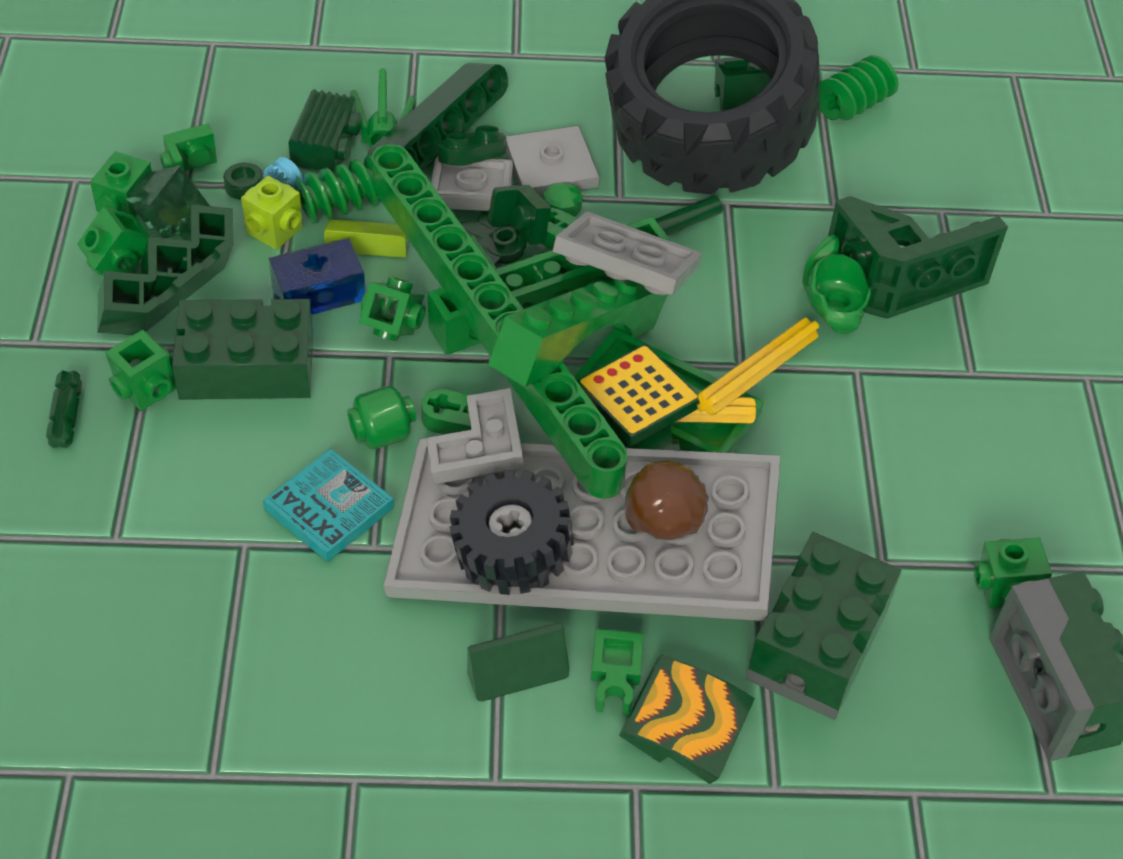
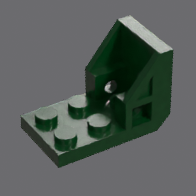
(922, 269)

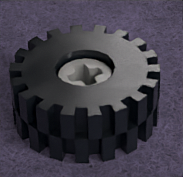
(523, 553)

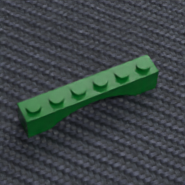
(544, 334)

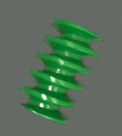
(857, 88)
(337, 189)

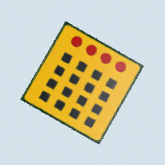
(639, 394)

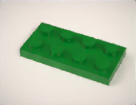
(691, 436)

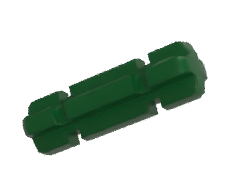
(64, 409)

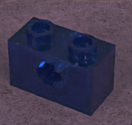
(324, 274)

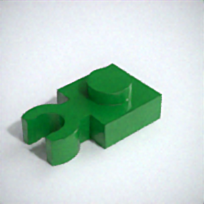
(617, 666)

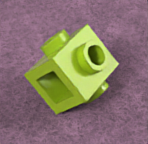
(272, 212)

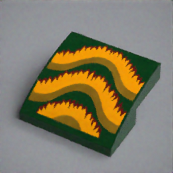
(687, 717)

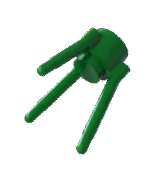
(382, 120)

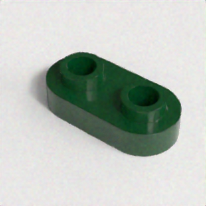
(473, 147)

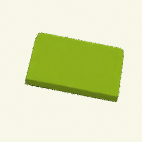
(368, 237)

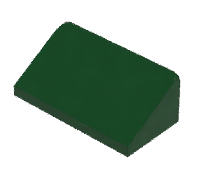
(518, 662)

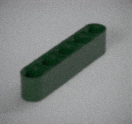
(447, 111)

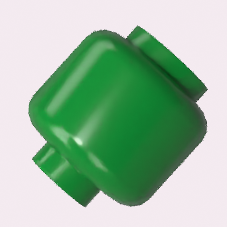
(381, 417)

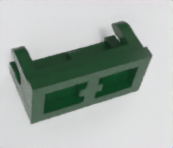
(738, 82)

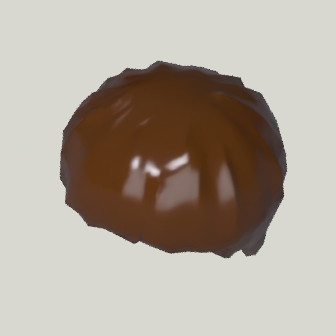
(666, 501)

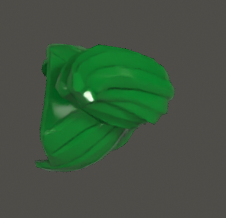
(836, 286)

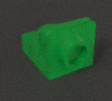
(189, 148)

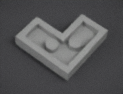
(484, 450)

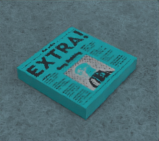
(328, 504)

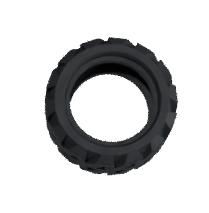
(718, 147)

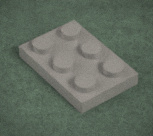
(627, 253)

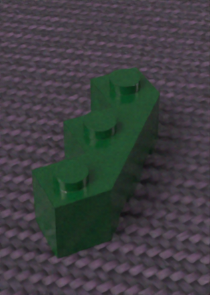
(168, 273)

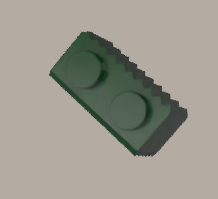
(324, 131)

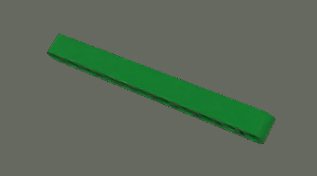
(484, 301)

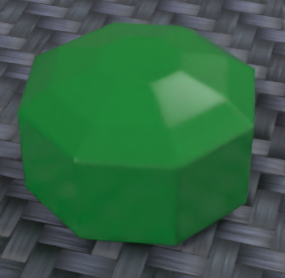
(563, 197)

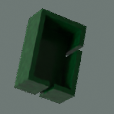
(243, 349)

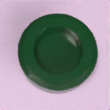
(241, 178)

